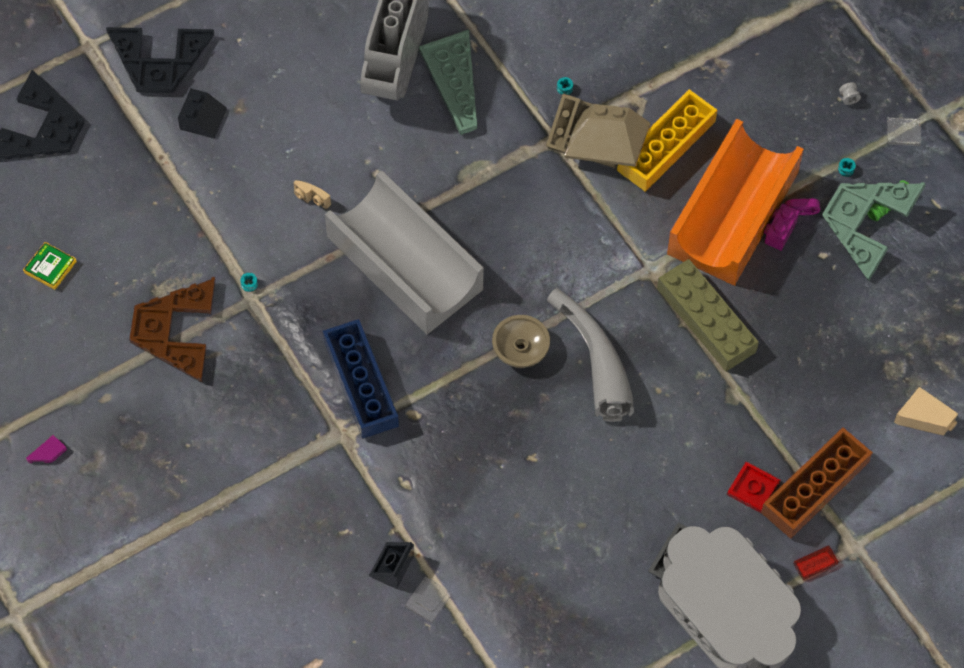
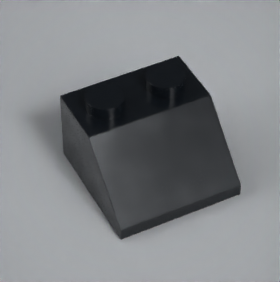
(201, 114)

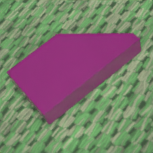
(48, 451)

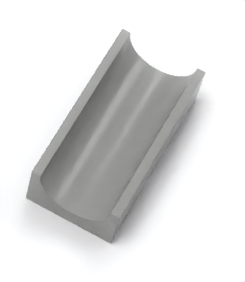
(406, 254)

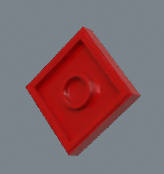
(753, 487)

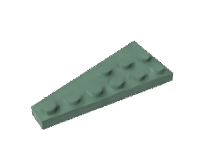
(452, 72)

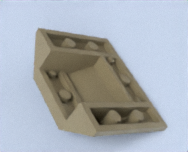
(565, 121)
(608, 135)

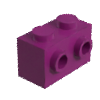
(781, 227)

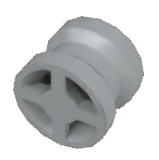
(849, 93)

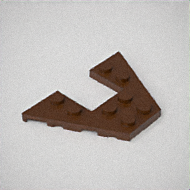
(153, 325)

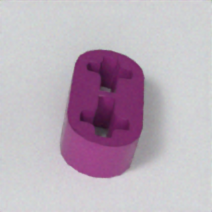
(805, 206)

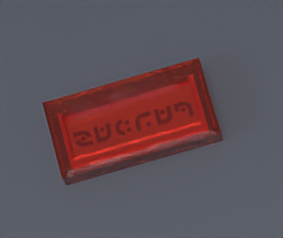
(815, 562)

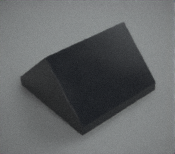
(393, 563)

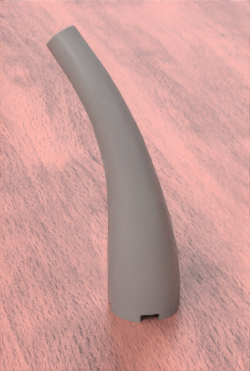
(610, 382)

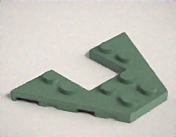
(851, 206)

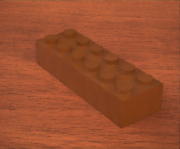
(816, 482)

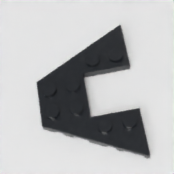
(158, 74)
(56, 132)

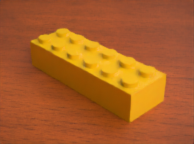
(670, 139)

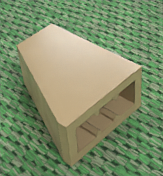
(926, 414)

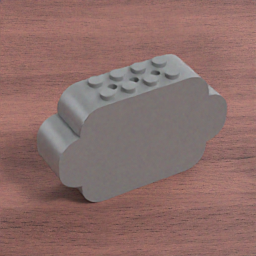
(393, 47)
(729, 598)

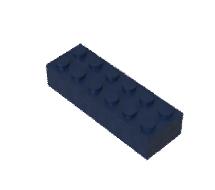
(360, 379)

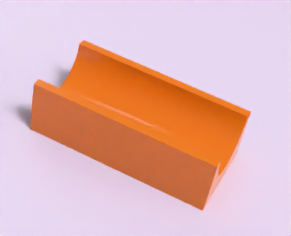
(732, 205)

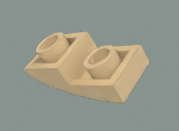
(308, 192)

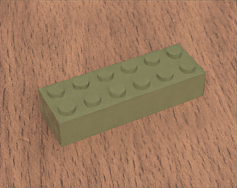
(707, 315)

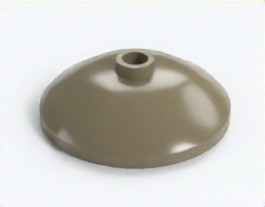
(521, 331)

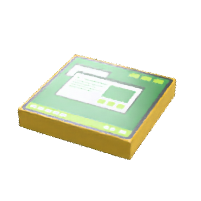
(49, 265)

